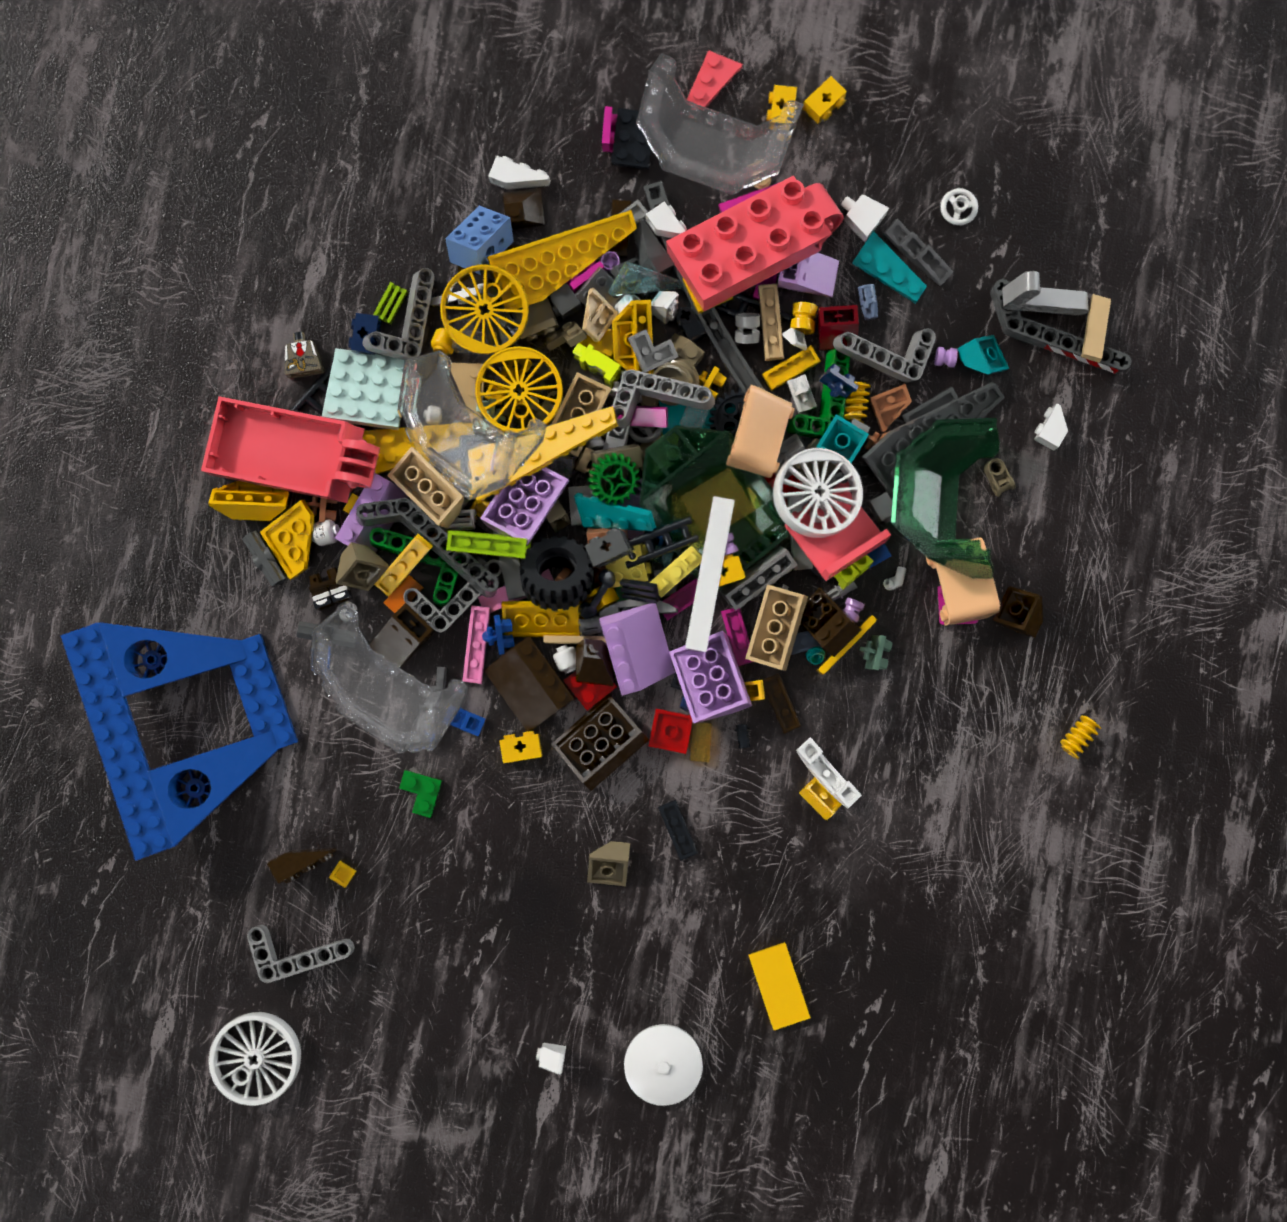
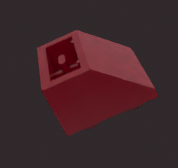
(834, 322)

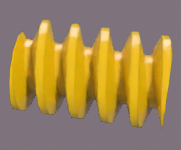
(855, 403)
(1079, 736)

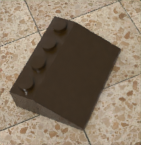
(529, 684)
(599, 742)

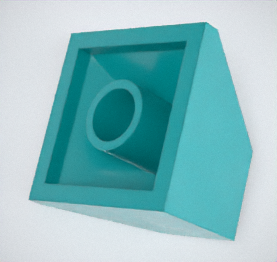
(983, 355)
(843, 438)

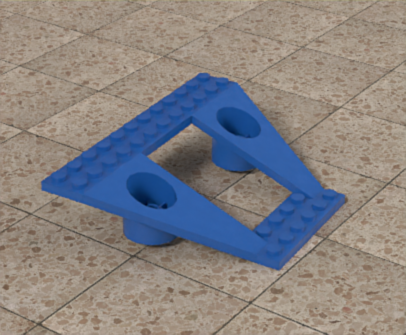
(152, 801)

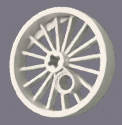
(817, 484)
(278, 1026)

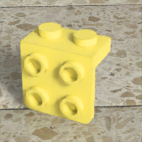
(638, 573)

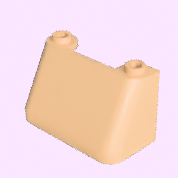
(760, 432)
(965, 597)

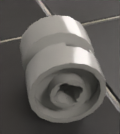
(747, 321)

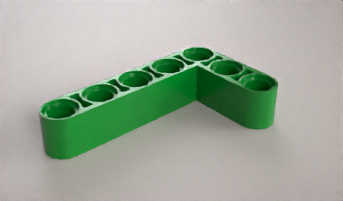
(827, 403)
(441, 586)

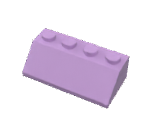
(354, 532)

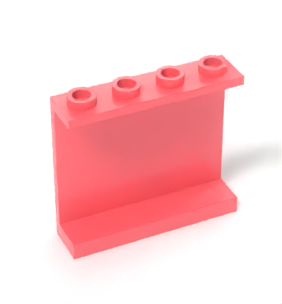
(839, 551)

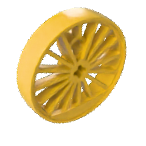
(468, 342)
(515, 354)

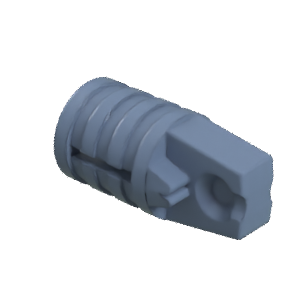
(868, 301)

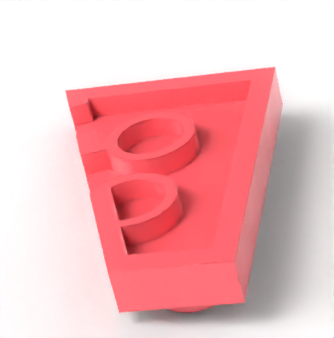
(712, 77)

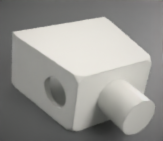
(863, 215)

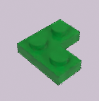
(426, 790)

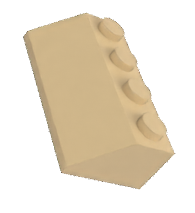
(581, 399)
(427, 488)
(776, 627)

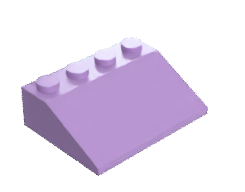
(524, 506)
(637, 647)
(711, 679)

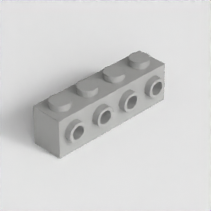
(758, 576)

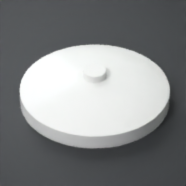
(663, 1064)

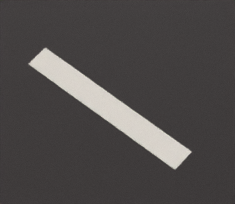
(709, 574)

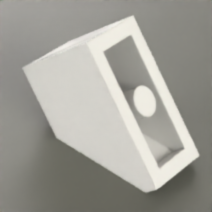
(551, 1057)

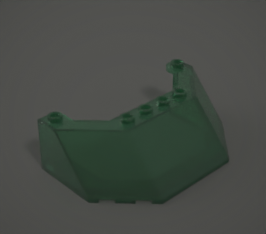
(929, 486)

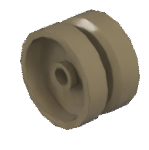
(679, 370)

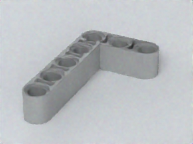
(1027, 295)
(410, 322)
(887, 357)
(657, 391)
(444, 613)
(295, 960)

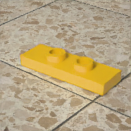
(791, 368)

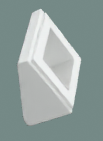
(795, 338)

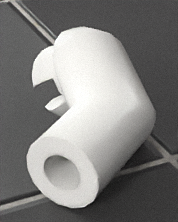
(896, 581)

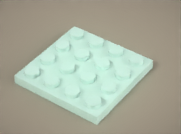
(364, 389)

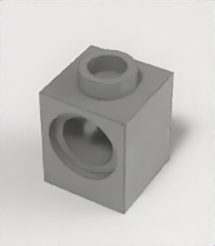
(881, 508)

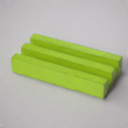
(397, 289)

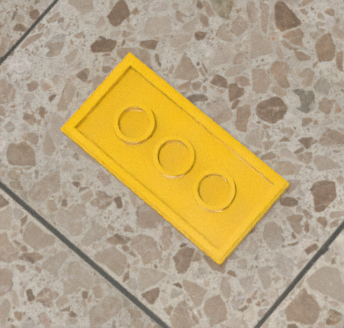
(536, 622)
(779, 986)

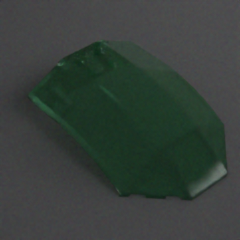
(688, 459)

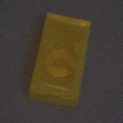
(701, 742)

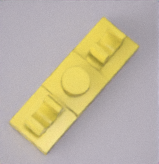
(677, 570)

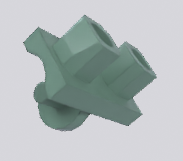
(874, 650)

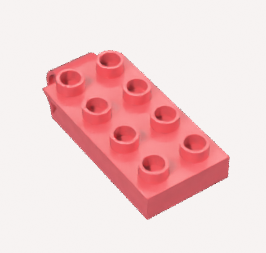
(754, 240)
(288, 450)

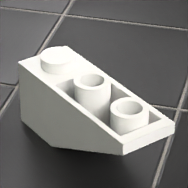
(514, 176)
(665, 306)

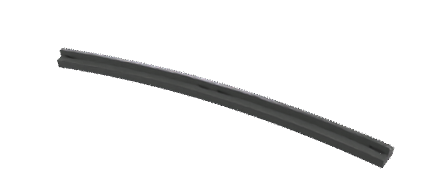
(724, 347)

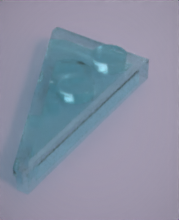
(637, 279)

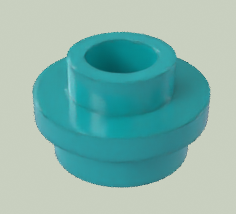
(815, 655)

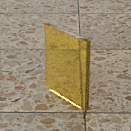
(722, 485)

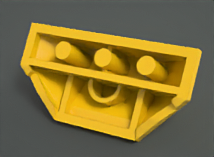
(631, 320)
(248, 501)

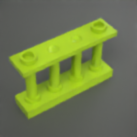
(487, 544)

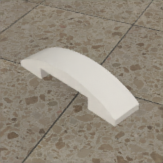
(826, 774)

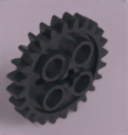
(722, 419)

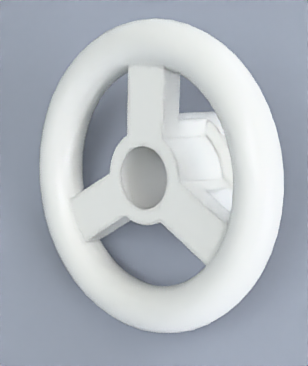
(964, 201)

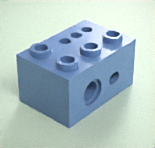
(478, 237)

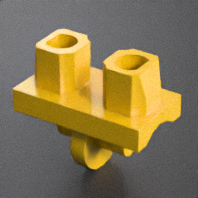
(714, 378)

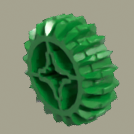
(615, 471)

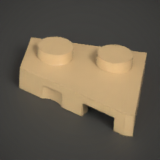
(597, 315)

